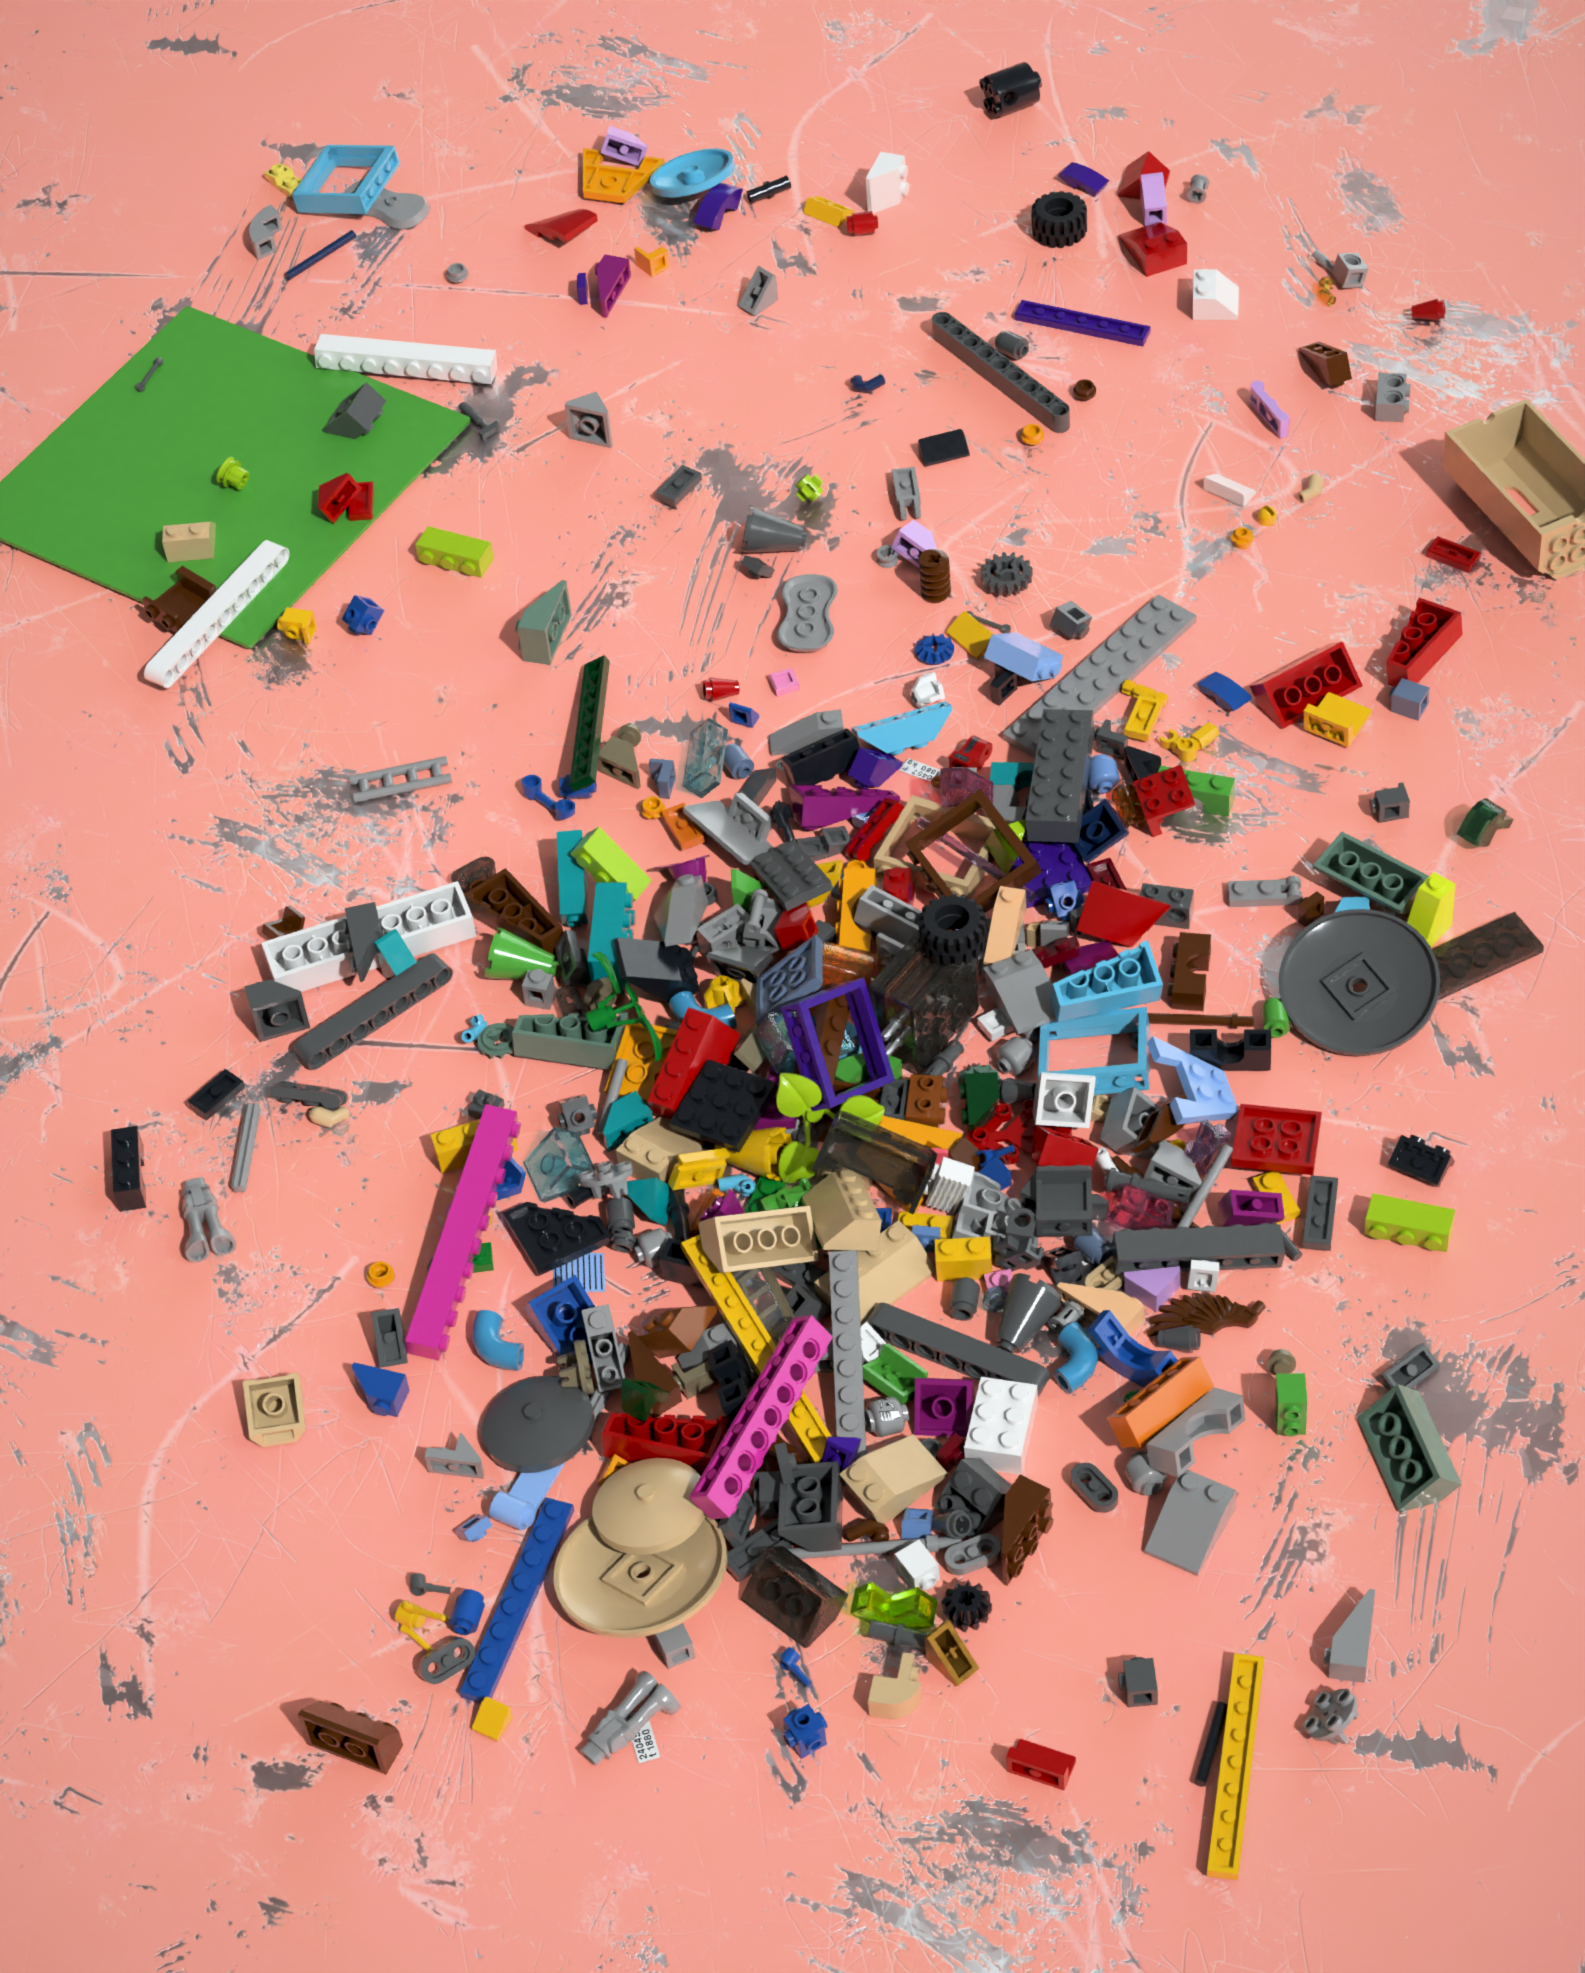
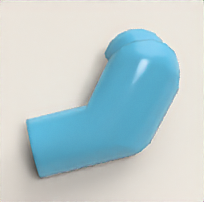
(472, 1033)
(739, 1183)

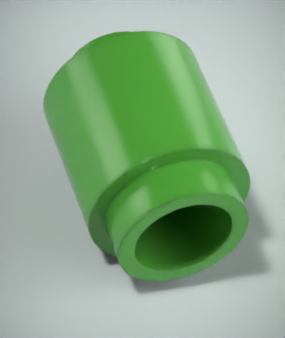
(1275, 1017)

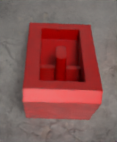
(337, 495)

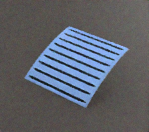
(588, 1270)

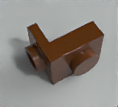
(291, 922)

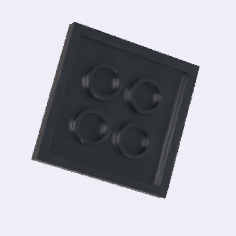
(723, 1105)

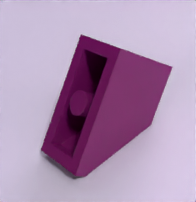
(1250, 1208)

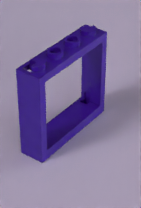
(808, 1050)

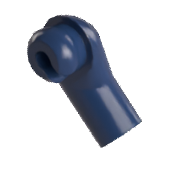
(867, 386)

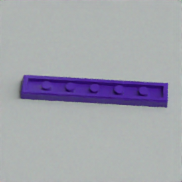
(1082, 323)

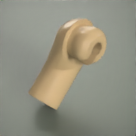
(327, 1117)

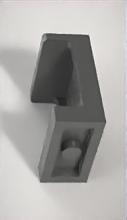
(1064, 1201)

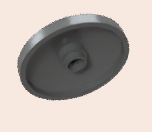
(537, 1424)

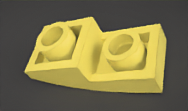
(283, 179)

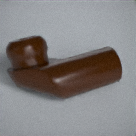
(870, 1528)

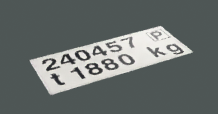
(919, 770)
(645, 1743)

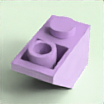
(1153, 199)

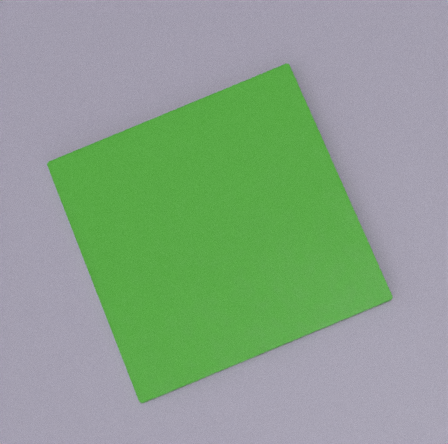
(152, 457)

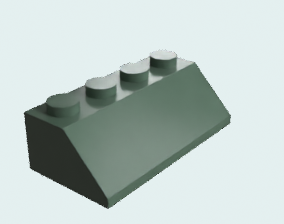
(1371, 872)
(1409, 1449)

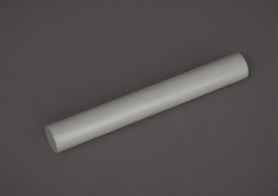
(613, 1092)

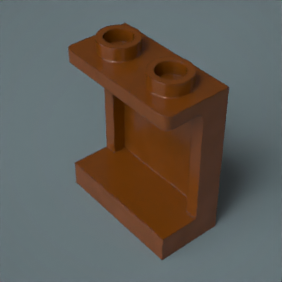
(179, 601)

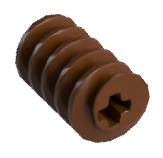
(934, 575)

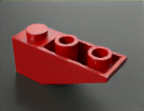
(795, 926)

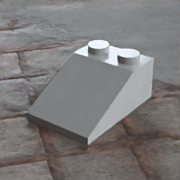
(1021, 991)
(1191, 1521)

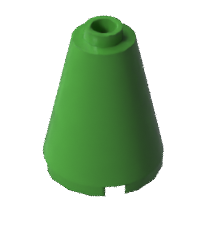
(513, 956)

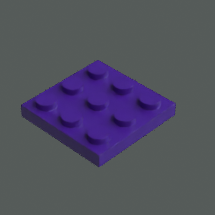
(1058, 863)

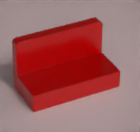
(1040, 1764)

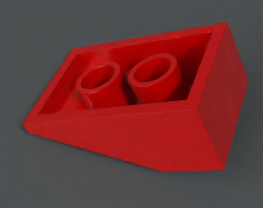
(1156, 248)

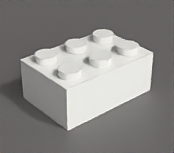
(1002, 1424)

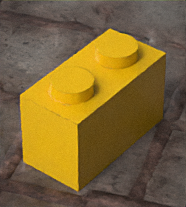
(963, 1258)

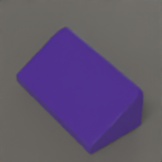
(841, 1450)

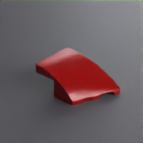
(564, 225)
(1118, 914)

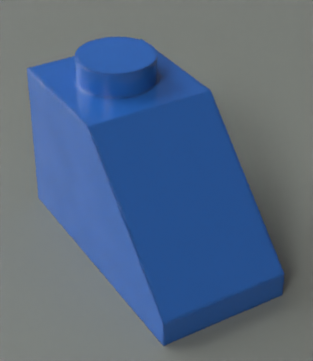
(382, 1389)

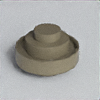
(597, 992)

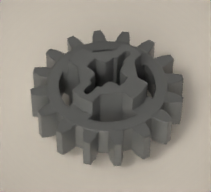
(1006, 574)

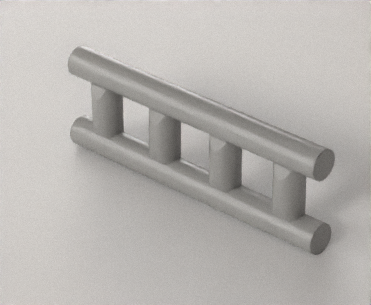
(388, 773)

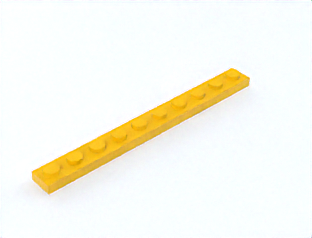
(755, 1342)

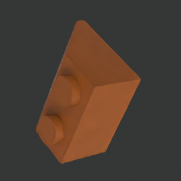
(675, 1330)

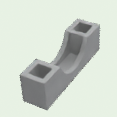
(1212, 1414)

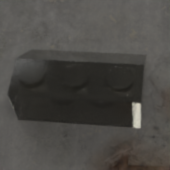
(793, 1595)

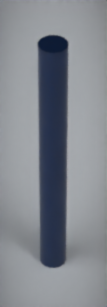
(304, 265)

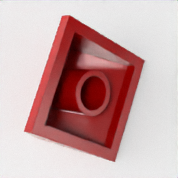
(1145, 164)

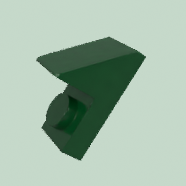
(640, 1396)

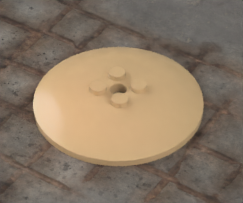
(606, 1597)

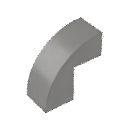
(262, 229)
(1007, 804)

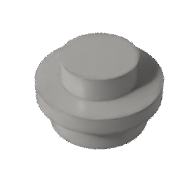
(457, 273)

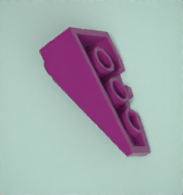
(823, 807)

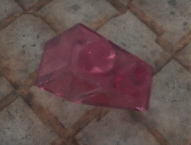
(960, 783)
(1140, 1209)

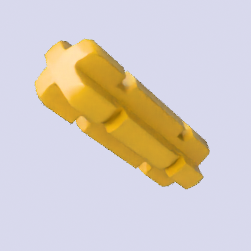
(1130, 688)

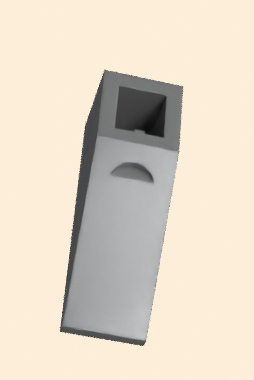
(603, 1347)

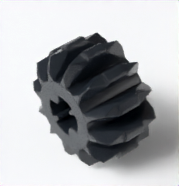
(966, 1605)

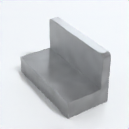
(572, 960)

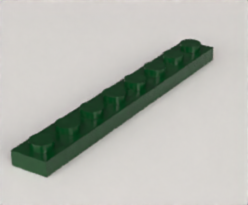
(589, 723)

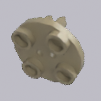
(576, 1368)

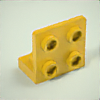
(1336, 719)

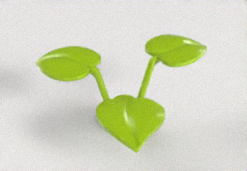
(795, 1098)

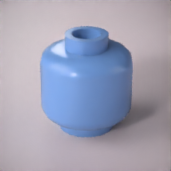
(1103, 774)

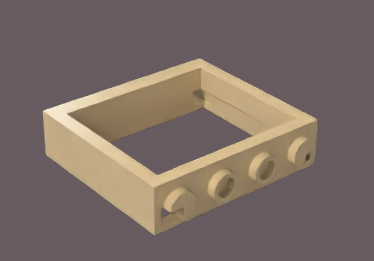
(974, 826)

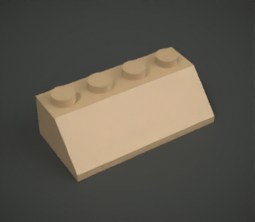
(843, 1213)
(759, 1239)
(886, 1273)

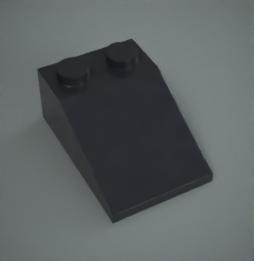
(656, 967)

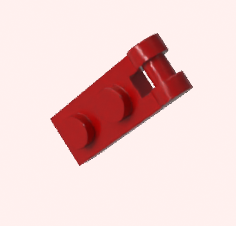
(873, 829)

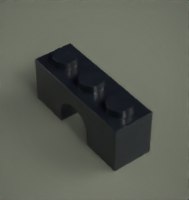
(1247, 1054)
(126, 1168)
(733, 1375)

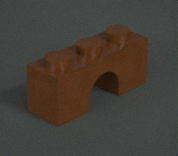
(1191, 955)

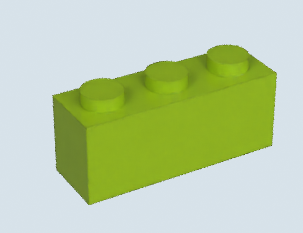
(454, 551)
(609, 862)
(1409, 1222)

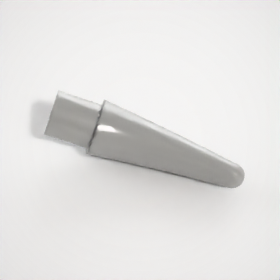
(1323, 260)

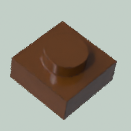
(1310, 908)

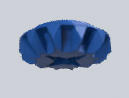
(926, 654)

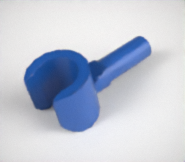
(990, 1153)
(788, 1662)

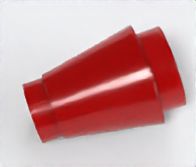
(1429, 310)
(720, 688)

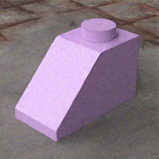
(623, 146)
(912, 541)

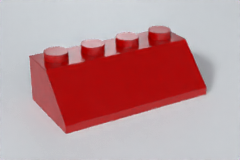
(1306, 682)
(697, 1040)

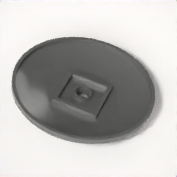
(1363, 949)

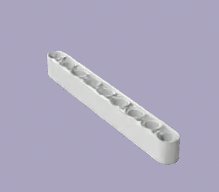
(216, 614)

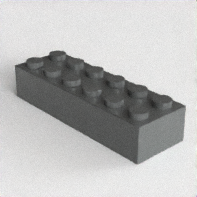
(1060, 776)

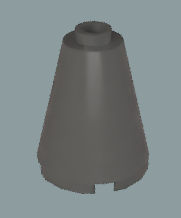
(771, 533)
(1025, 1312)

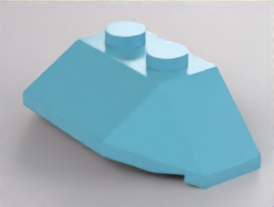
(905, 729)

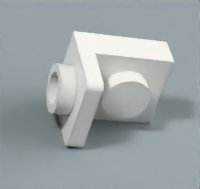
(1203, 1275)
(871, 1343)

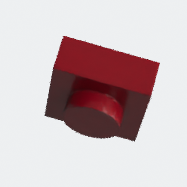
(951, 1452)

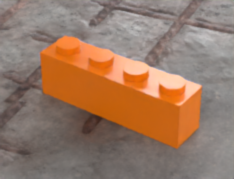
(1160, 1402)

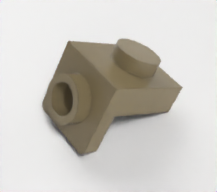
(694, 1381)

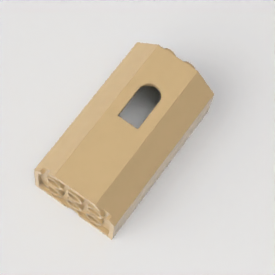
(1527, 455)

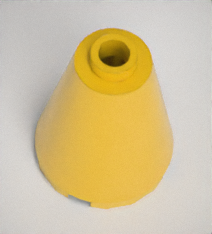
(761, 1152)

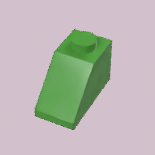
(743, 888)

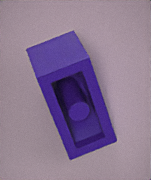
(873, 767)

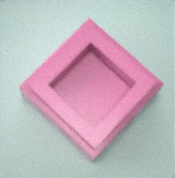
(784, 682)

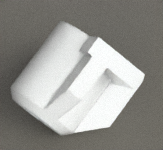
(927, 690)

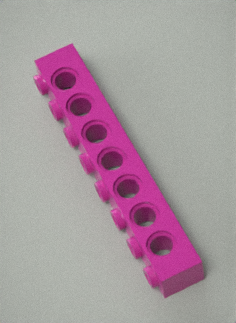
(761, 1417)

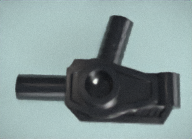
(782, 814)

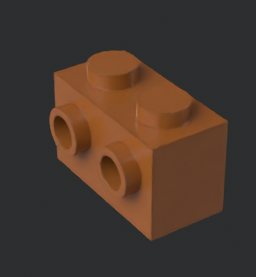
(926, 1100)

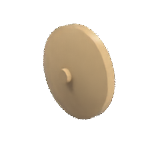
(647, 1506)

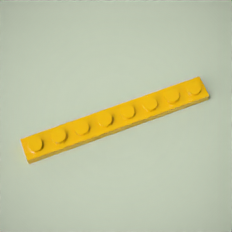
(1235, 1767)

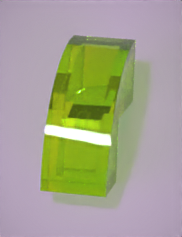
(910, 1607)

